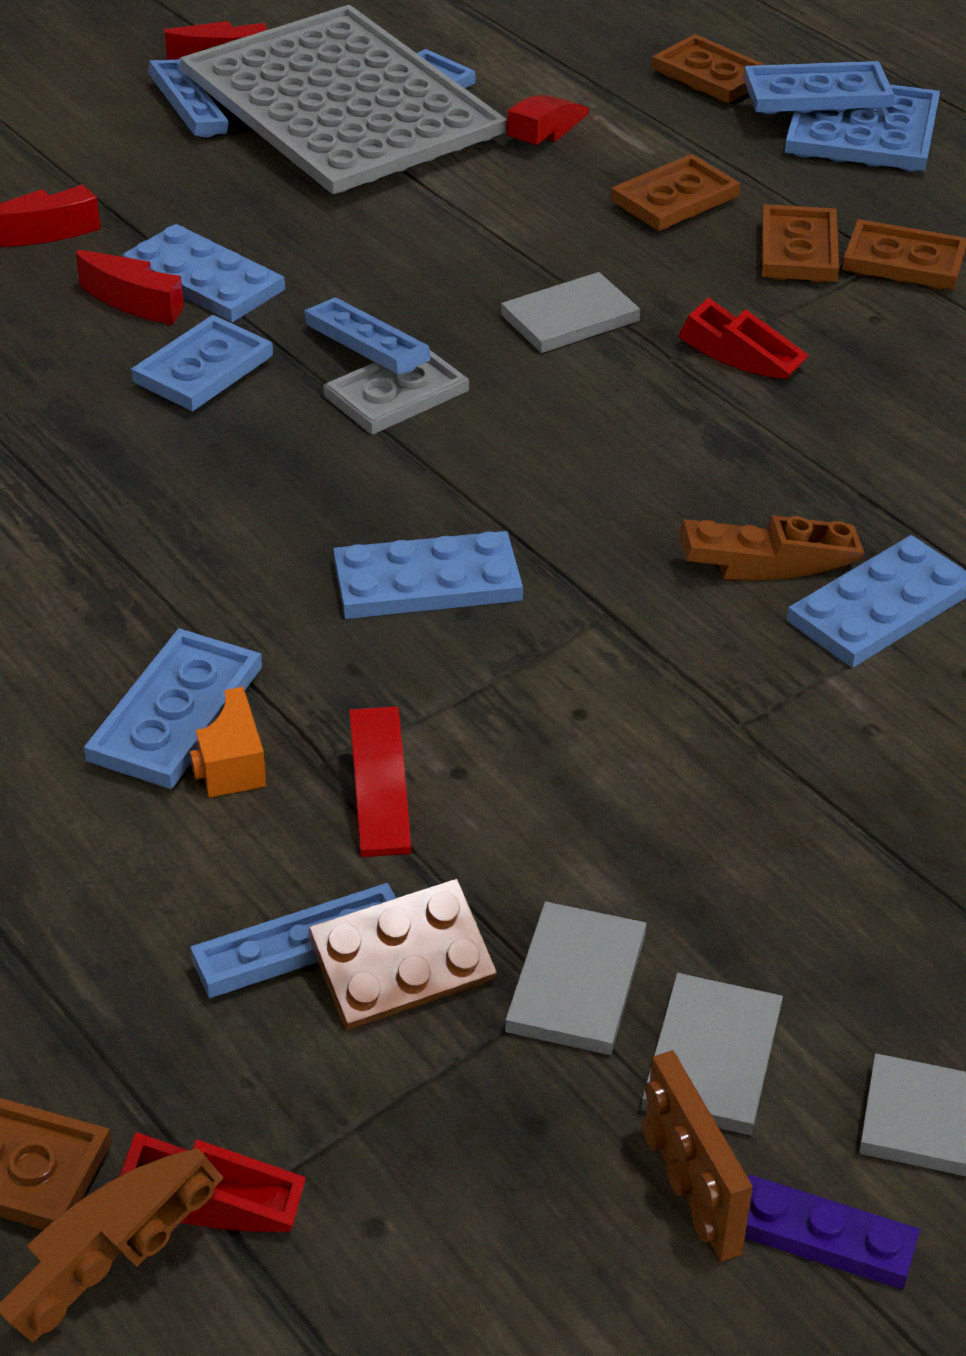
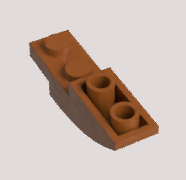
(782, 551)
(124, 1217)

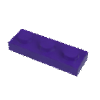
(830, 1232)

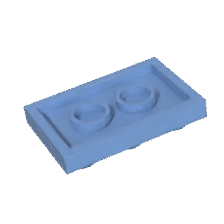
(202, 362)

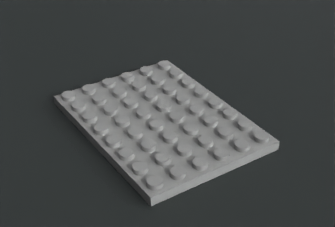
(342, 98)

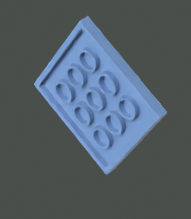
(877, 138)

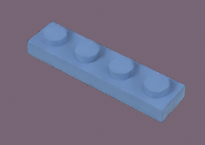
(188, 99)
(367, 335)
(272, 945)

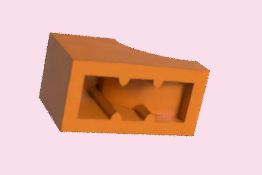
(230, 749)

